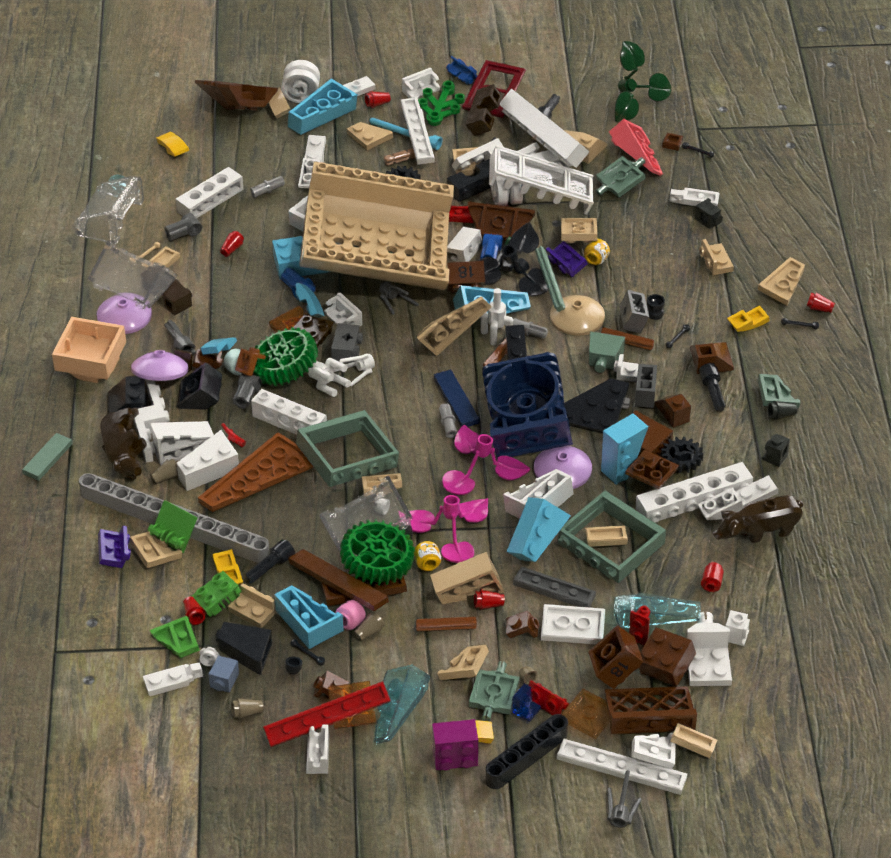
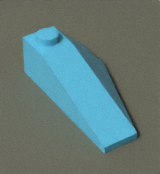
(513, 300)

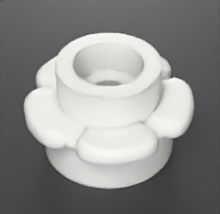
(208, 656)

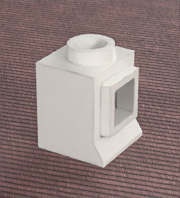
(738, 626)

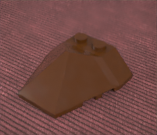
(237, 95)

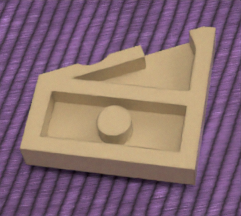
(370, 481)
(153, 550)

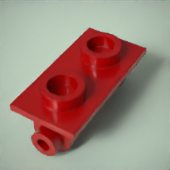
(639, 624)
(548, 701)

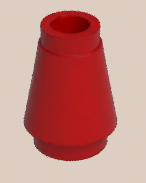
(375, 99)
(233, 242)
(820, 303)
(487, 599)
(194, 611)

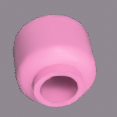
(352, 613)

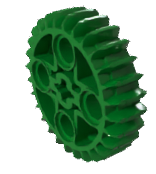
(287, 356)
(377, 552)

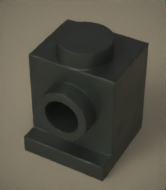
(708, 214)
(776, 450)

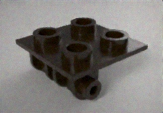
(317, 327)

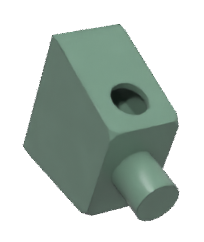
(605, 350)

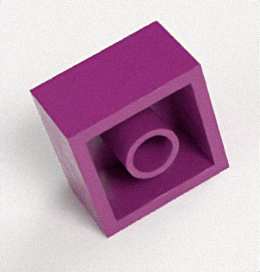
(455, 744)

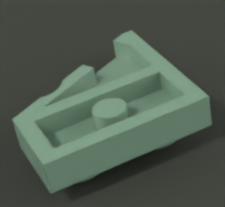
(774, 390)

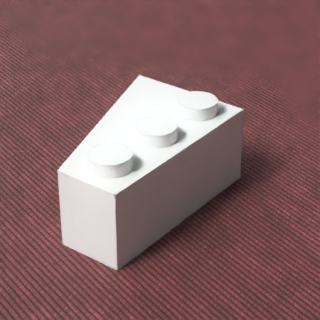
(178, 439)
(207, 462)
(553, 487)

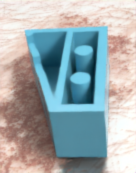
(622, 447)
(536, 529)
(307, 618)

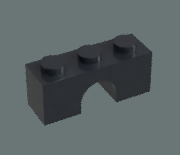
(469, 186)

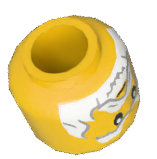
(596, 252)
(427, 556)

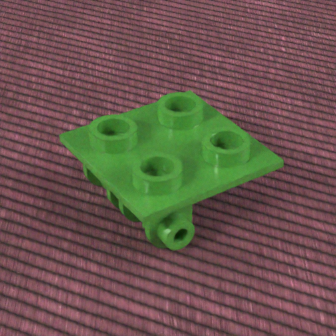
(173, 526)
(215, 591)

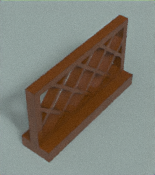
(650, 718)

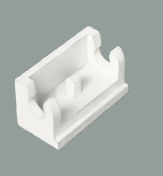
(414, 84)
(465, 244)
(343, 311)
(318, 751)

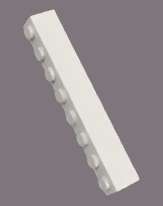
(545, 129)

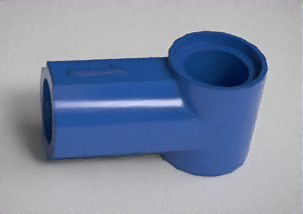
(491, 245)
(291, 277)

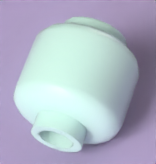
(230, 361)

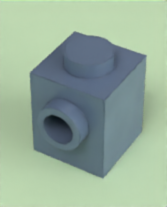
(223, 674)

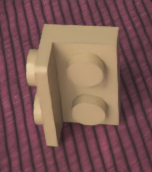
(715, 258)
(253, 606)

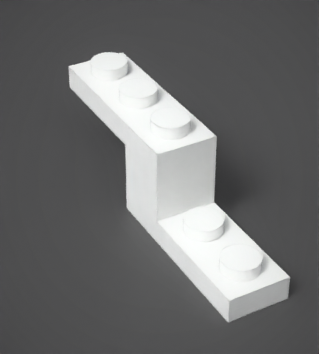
(484, 152)
(150, 415)

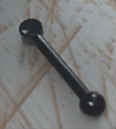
(685, 145)
(815, 325)
(686, 328)
(320, 660)

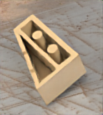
(465, 578)

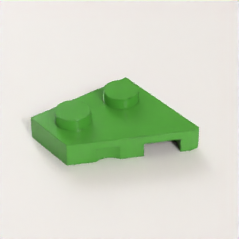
(177, 637)

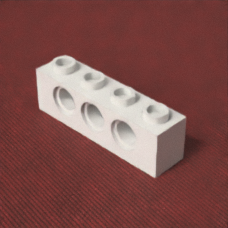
(210, 193)
(284, 412)

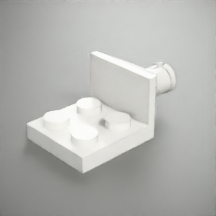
(711, 660)

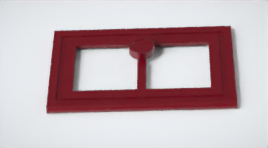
(482, 77)

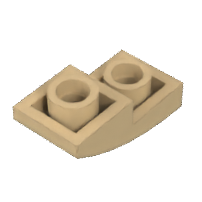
(279, 104)

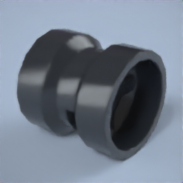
(655, 306)

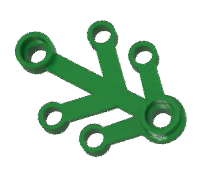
(435, 117)

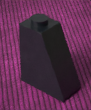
(245, 644)

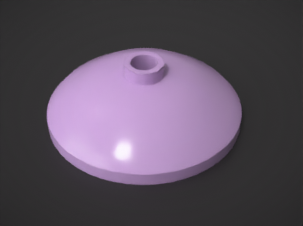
(124, 312)
(159, 366)
(565, 459)

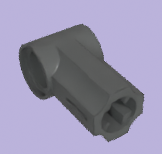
(188, 225)
(246, 389)

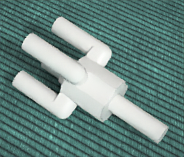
(495, 317)
(325, 373)

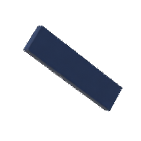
(456, 398)

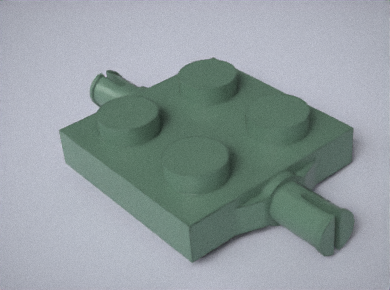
(620, 176)
(494, 691)

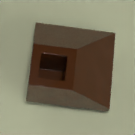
(712, 353)
(651, 469)

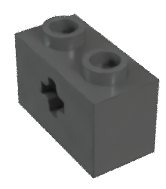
(634, 311)
(346, 341)
(646, 385)

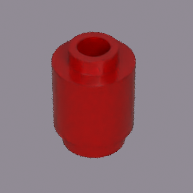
(712, 577)

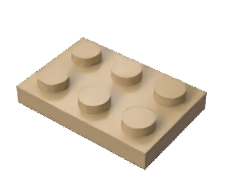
(578, 230)

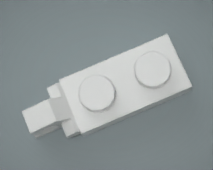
(693, 196)
(172, 678)

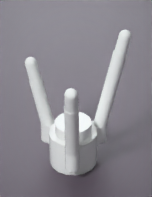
(363, 363)

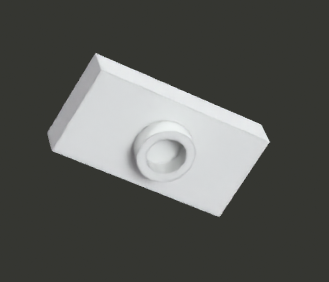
(361, 86)

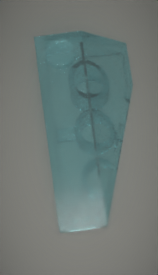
(662, 608)
(405, 689)

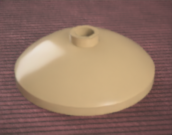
(579, 316)

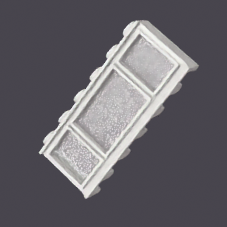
(542, 175)

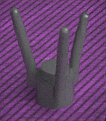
(391, 291)
(620, 815)

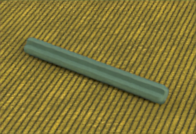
(550, 279)

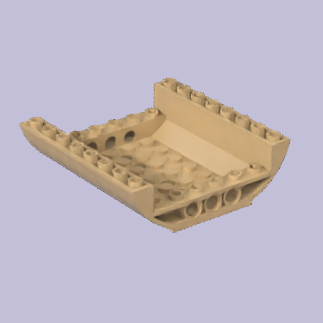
(378, 216)

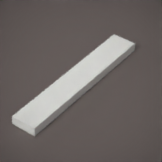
(417, 131)
(617, 765)

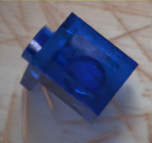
(523, 705)

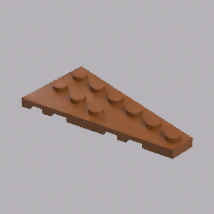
(265, 467)

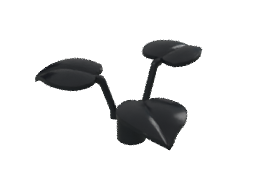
(525, 241)

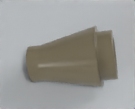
(165, 471)
(372, 624)
(245, 707)

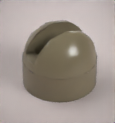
(526, 674)

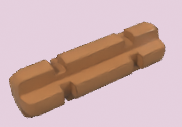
(399, 157)

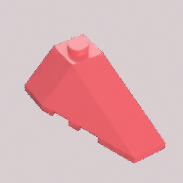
(635, 143)

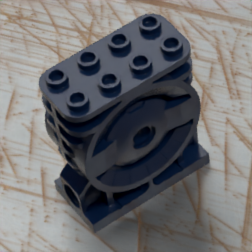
(526, 405)

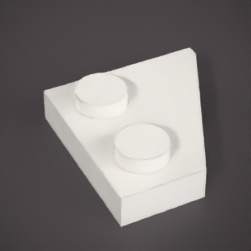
(654, 750)

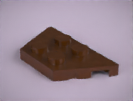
(499, 219)

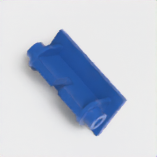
(467, 74)

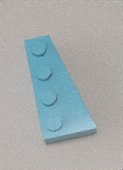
(322, 106)

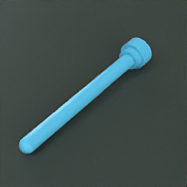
(435, 141)

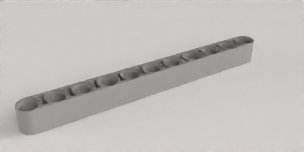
(147, 509)

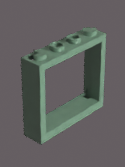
(343, 426)
(624, 514)

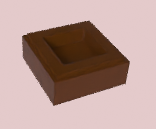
(672, 141)

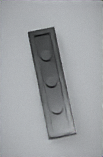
(554, 588)

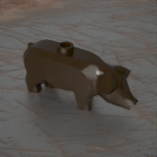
(120, 442)
(761, 517)

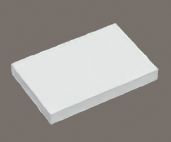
(572, 624)

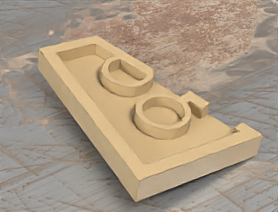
(783, 281)

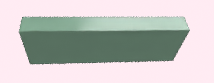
(47, 456)

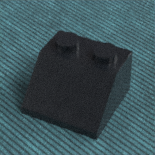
(200, 388)
(128, 393)

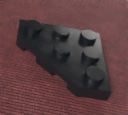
(598, 406)

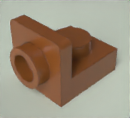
(247, 360)

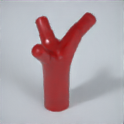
(233, 437)

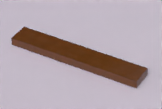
(338, 580)

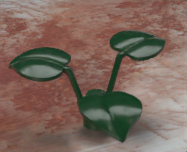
(659, 85)

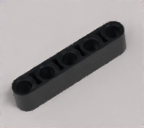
(526, 751)

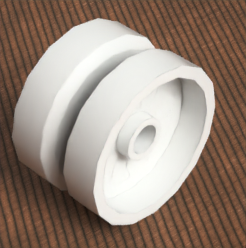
(300, 80)
(502, 195)

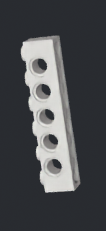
(687, 494)

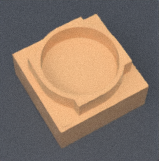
(89, 349)

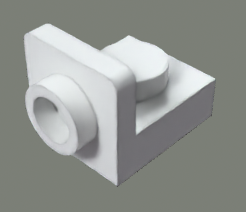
(625, 370)

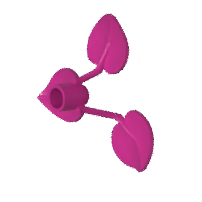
(480, 445)
(471, 511)

